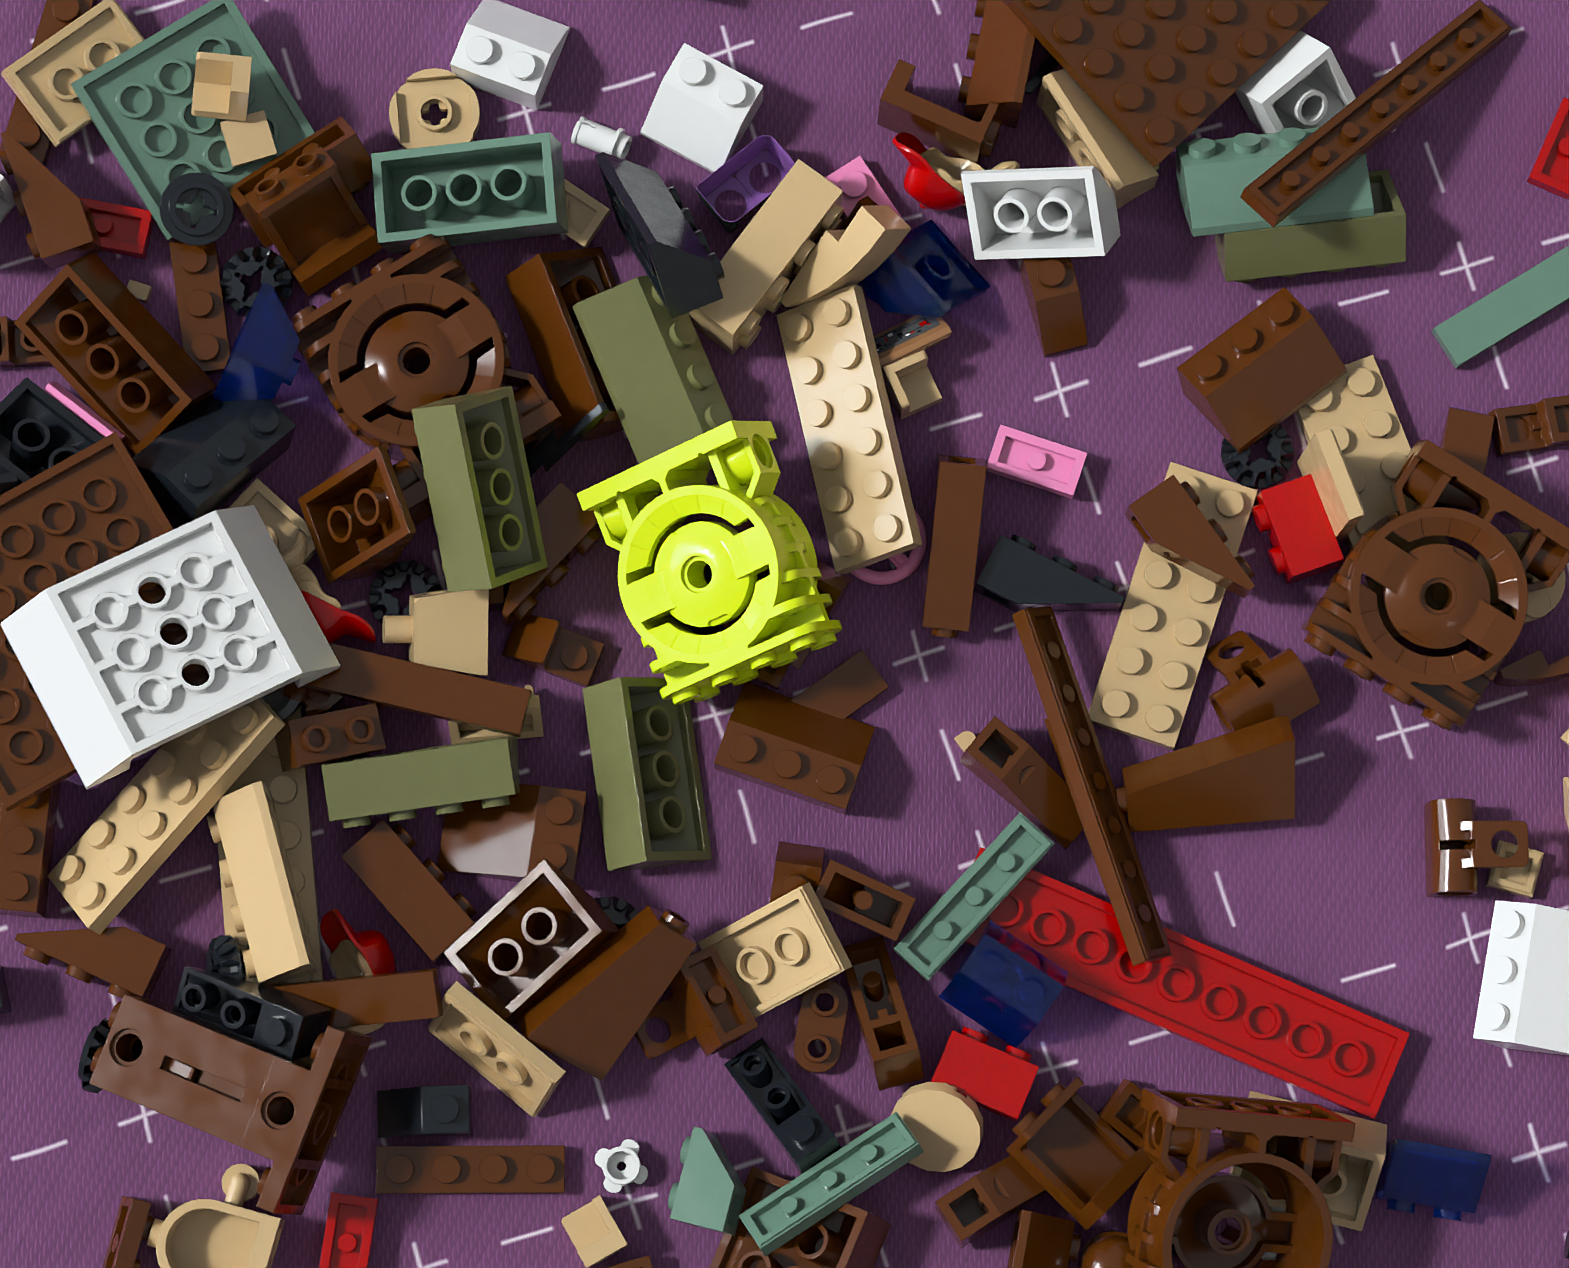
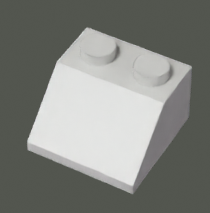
(509, 52)
(1296, 87)
(702, 109)

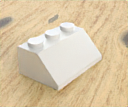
(1040, 212)
(1526, 980)

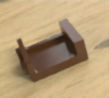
(934, 124)
(313, 220)
(1076, 1154)

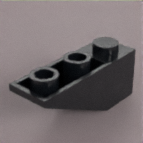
(1025, 579)
(252, 1012)
(782, 1106)

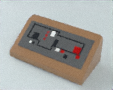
(909, 338)

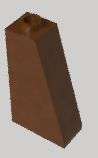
(953, 544)
(1214, 782)
(609, 993)

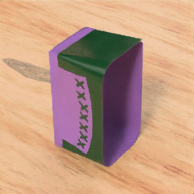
(722, 179)

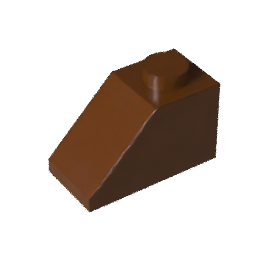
(1054, 303)
(864, 900)

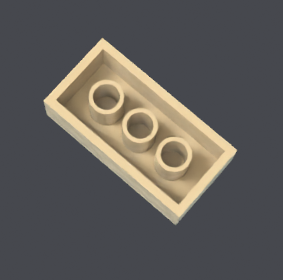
(769, 256)

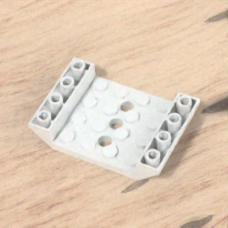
(120, 686)

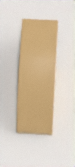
(848, 254)

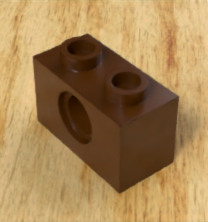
(329, 737)

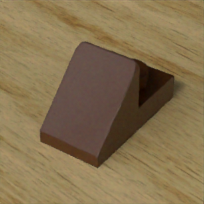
(553, 649)

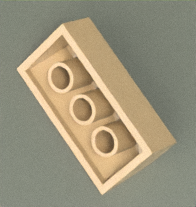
(262, 884)

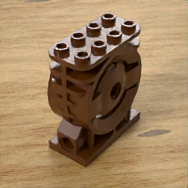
(423, 277)
(1348, 612)
(1188, 1196)

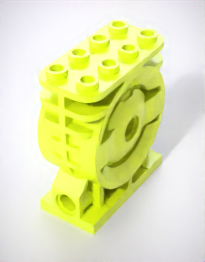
(665, 564)

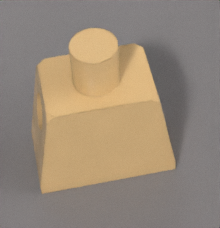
(444, 630)

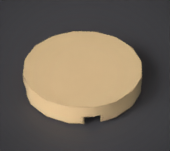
(942, 1123)

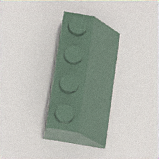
(1218, 170)

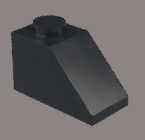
(425, 1111)

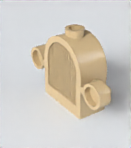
(217, 1232)

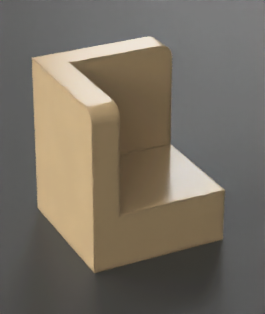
(221, 86)
(911, 385)
(594, 1232)

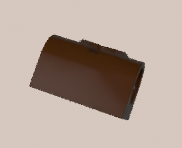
(1258, 685)
(1461, 845)
(701, 1007)

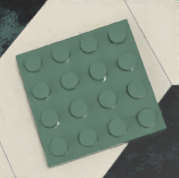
(146, 105)

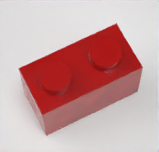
(1297, 529)
(987, 1075)

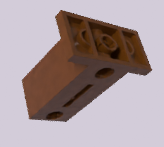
(234, 1089)

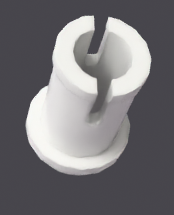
(601, 138)

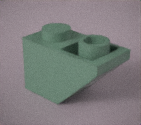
(709, 1186)

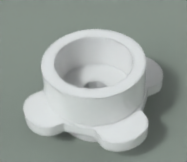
(625, 1153)

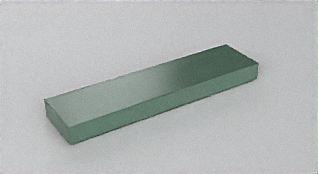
(1505, 310)
(973, 896)
(831, 1183)

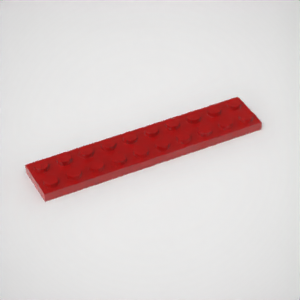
(1208, 997)

